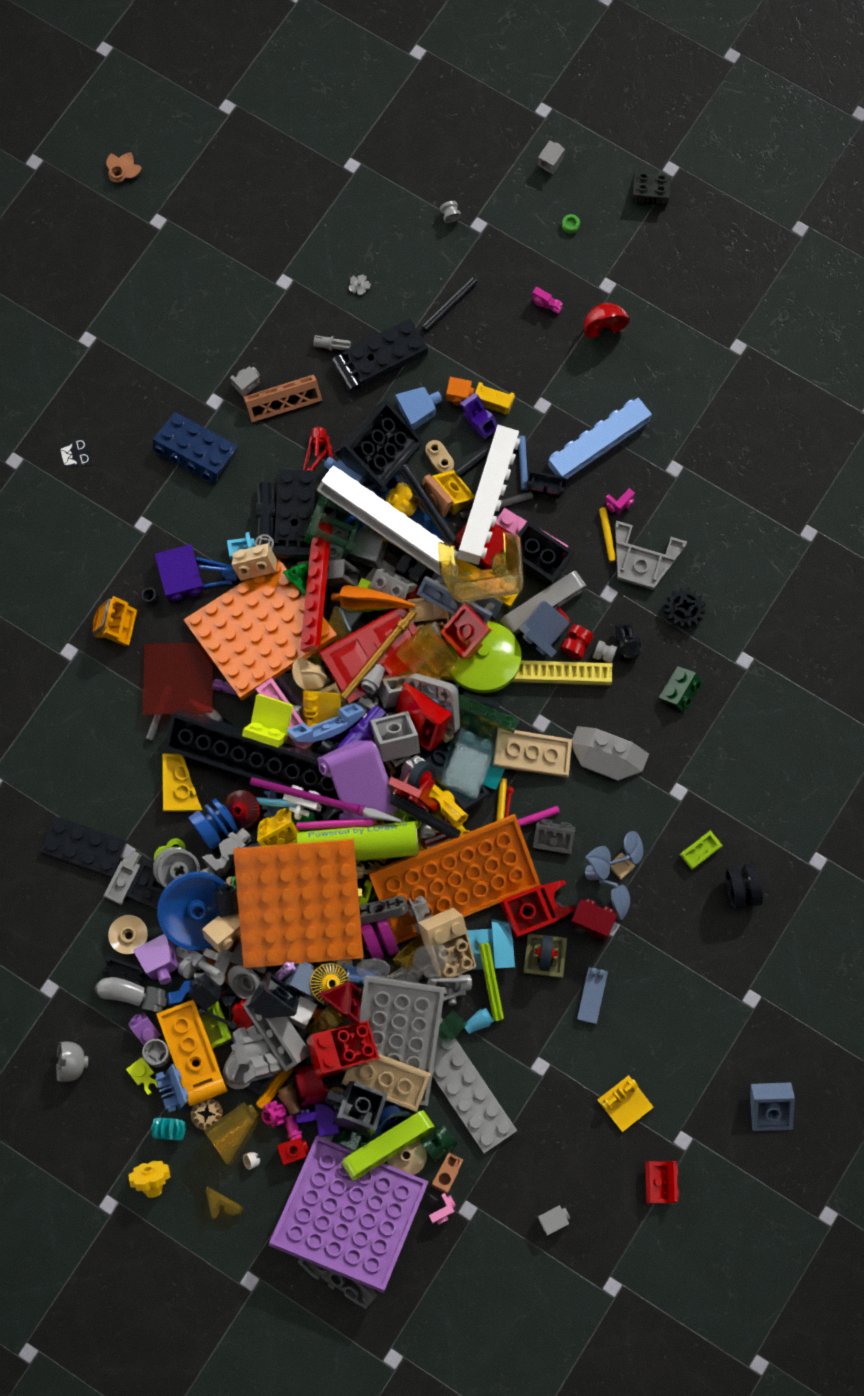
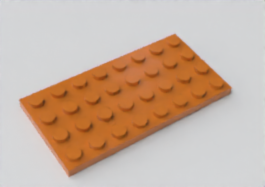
(459, 874)

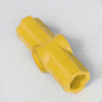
(447, 806)

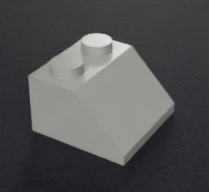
(395, 736)

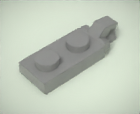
(123, 878)

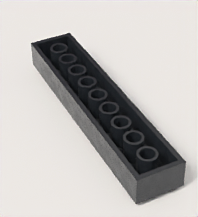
(227, 749)

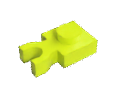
(142, 1073)

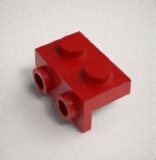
(661, 1182)

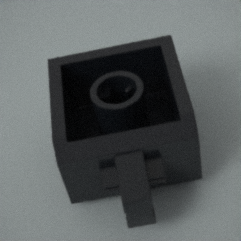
(347, 1104)

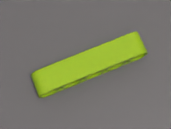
(388, 1145)

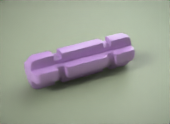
(285, 971)

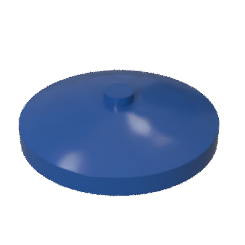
(187, 908)

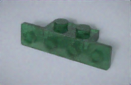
(483, 719)

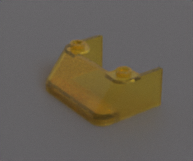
(501, 580)

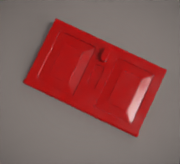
(352, 652)

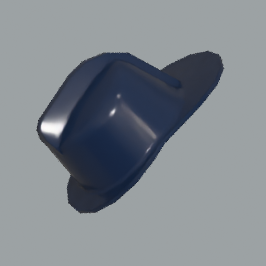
(390, 1117)

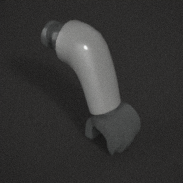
(126, 991)

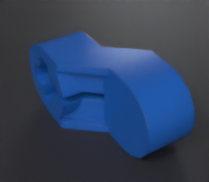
(178, 997)

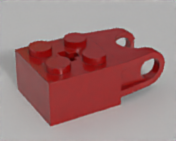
(541, 907)

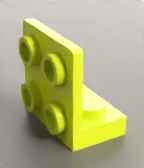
(269, 721)

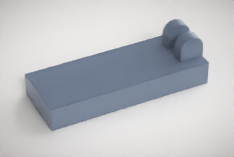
(592, 995)

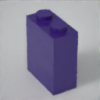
(179, 573)

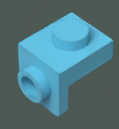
(238, 544)

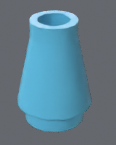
(479, 1020)

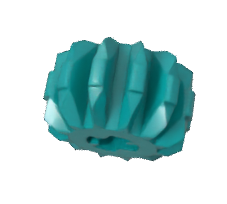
(168, 1129)

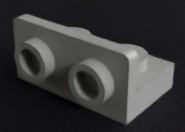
(392, 583)

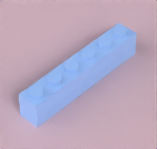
(599, 439)

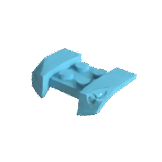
(500, 944)

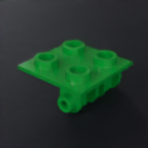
(298, 575)

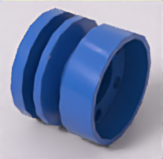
(213, 824)

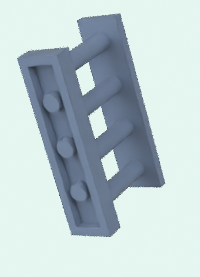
(436, 592)

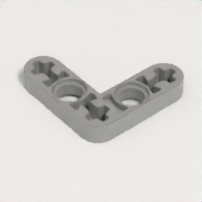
(442, 692)

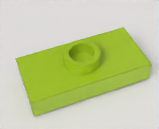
(701, 850)

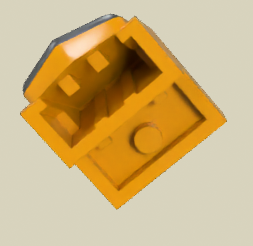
(114, 621)

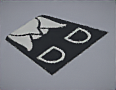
(76, 453)

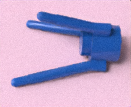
(227, 572)

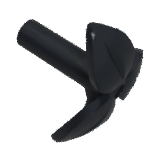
(228, 1001)

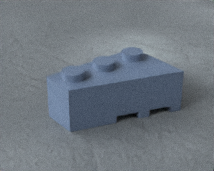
(300, 981)

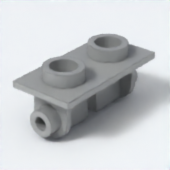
(418, 909)

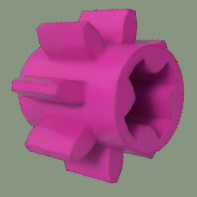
(274, 1114)

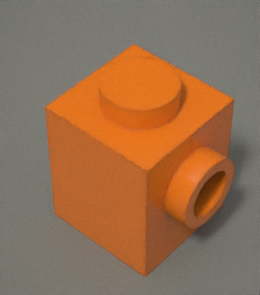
(459, 390)

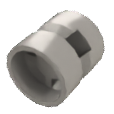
(156, 1053)

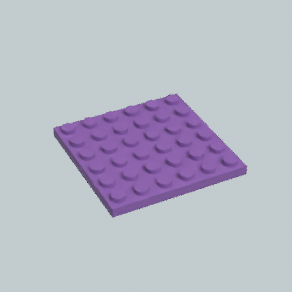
(346, 1222)

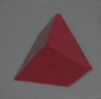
(345, 1000)

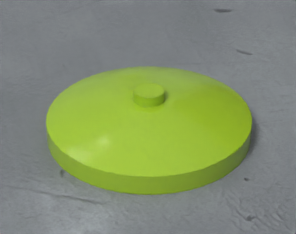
(493, 664)

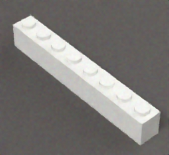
(487, 495)
(382, 517)

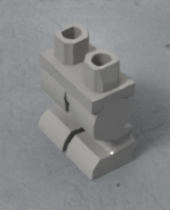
(222, 865)
(256, 1053)

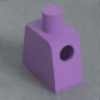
(158, 958)

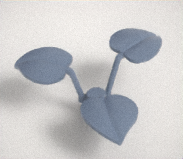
(600, 869)

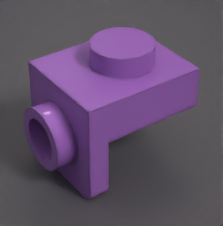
(143, 1028)

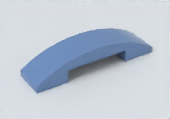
(347, 717)

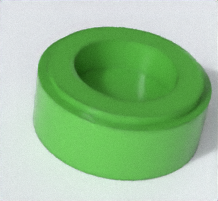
(570, 224)

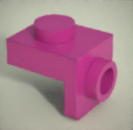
(623, 502)

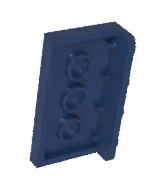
(194, 447)

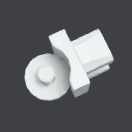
(301, 804)

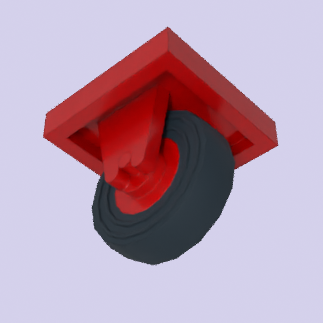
(417, 785)

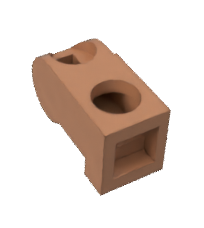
(447, 1173)

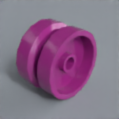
(376, 938)

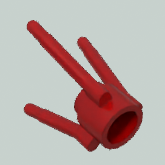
(317, 438)

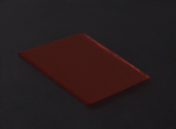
(177, 678)

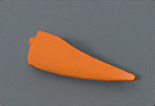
(363, 599)

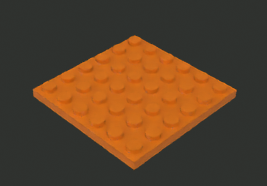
(255, 630)
(298, 903)

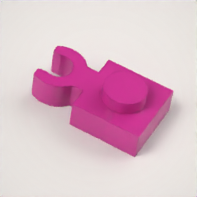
(545, 300)

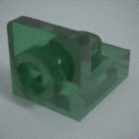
(451, 1026)
(352, 1139)

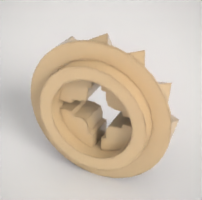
(214, 1108)

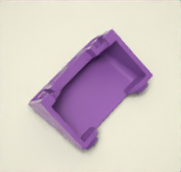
(359, 777)

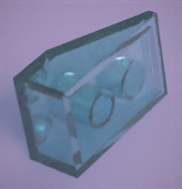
(467, 762)

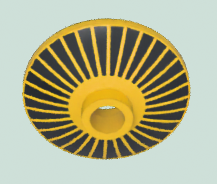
(322, 975)

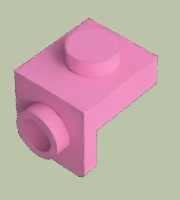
(442, 1215)

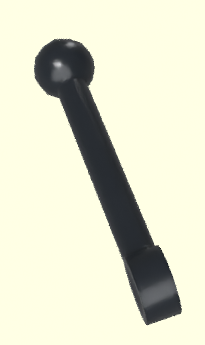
(233, 1025)

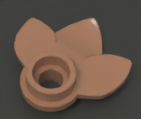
(122, 165)

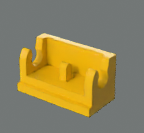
(495, 399)

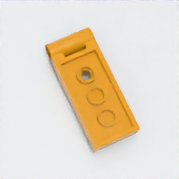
(187, 1043)

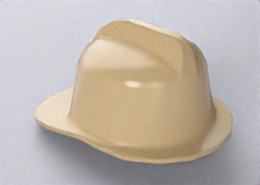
(309, 675)

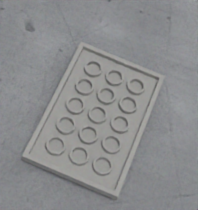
(404, 1021)

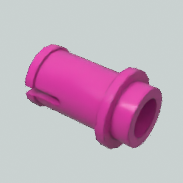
(292, 1127)

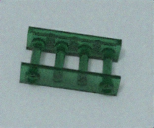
(320, 516)

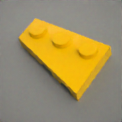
(177, 786)

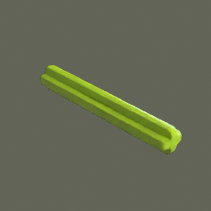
(491, 981)

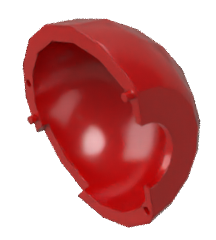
(605, 316)

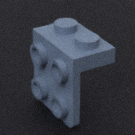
(544, 627)

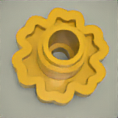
(401, 499)
(150, 1178)

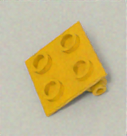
(319, 706)
(625, 1103)

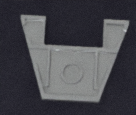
(642, 565)

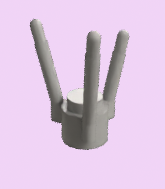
(460, 982)

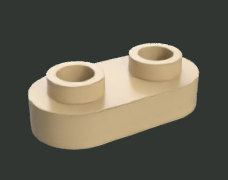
(439, 456)

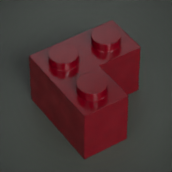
(594, 919)

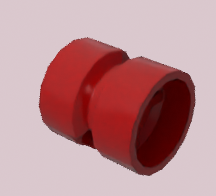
(575, 644)

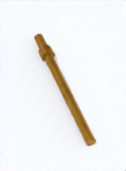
(401, 627)

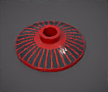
(247, 804)

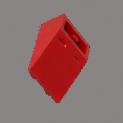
(427, 716)
(342, 1049)

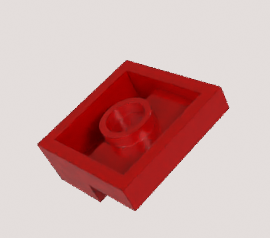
(465, 632)

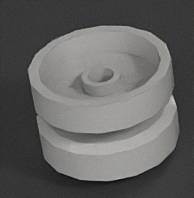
(169, 859)

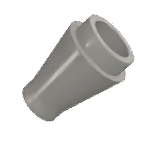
(372, 680)

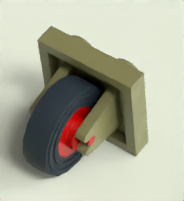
(545, 955)

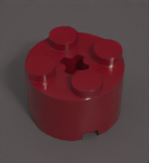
(308, 1086)

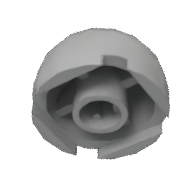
(70, 1061)

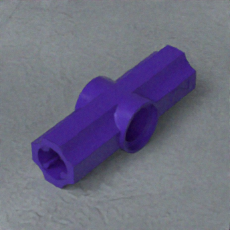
(362, 728)

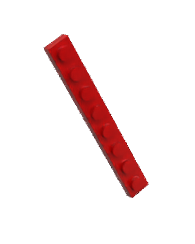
(315, 591)

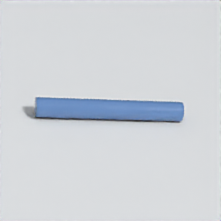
(523, 463)

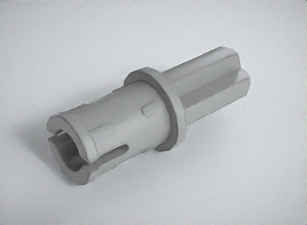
(331, 343)

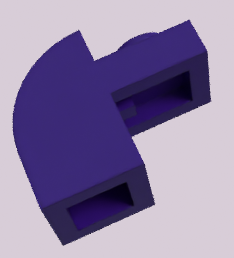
(478, 417)
(323, 1116)

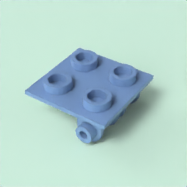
(179, 1094)

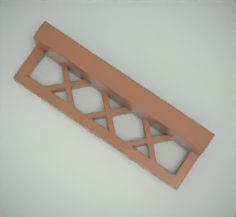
(279, 392)

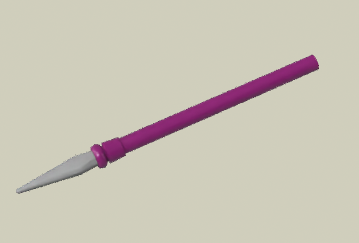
(351, 807)

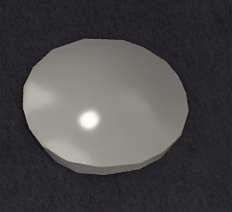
(243, 981)

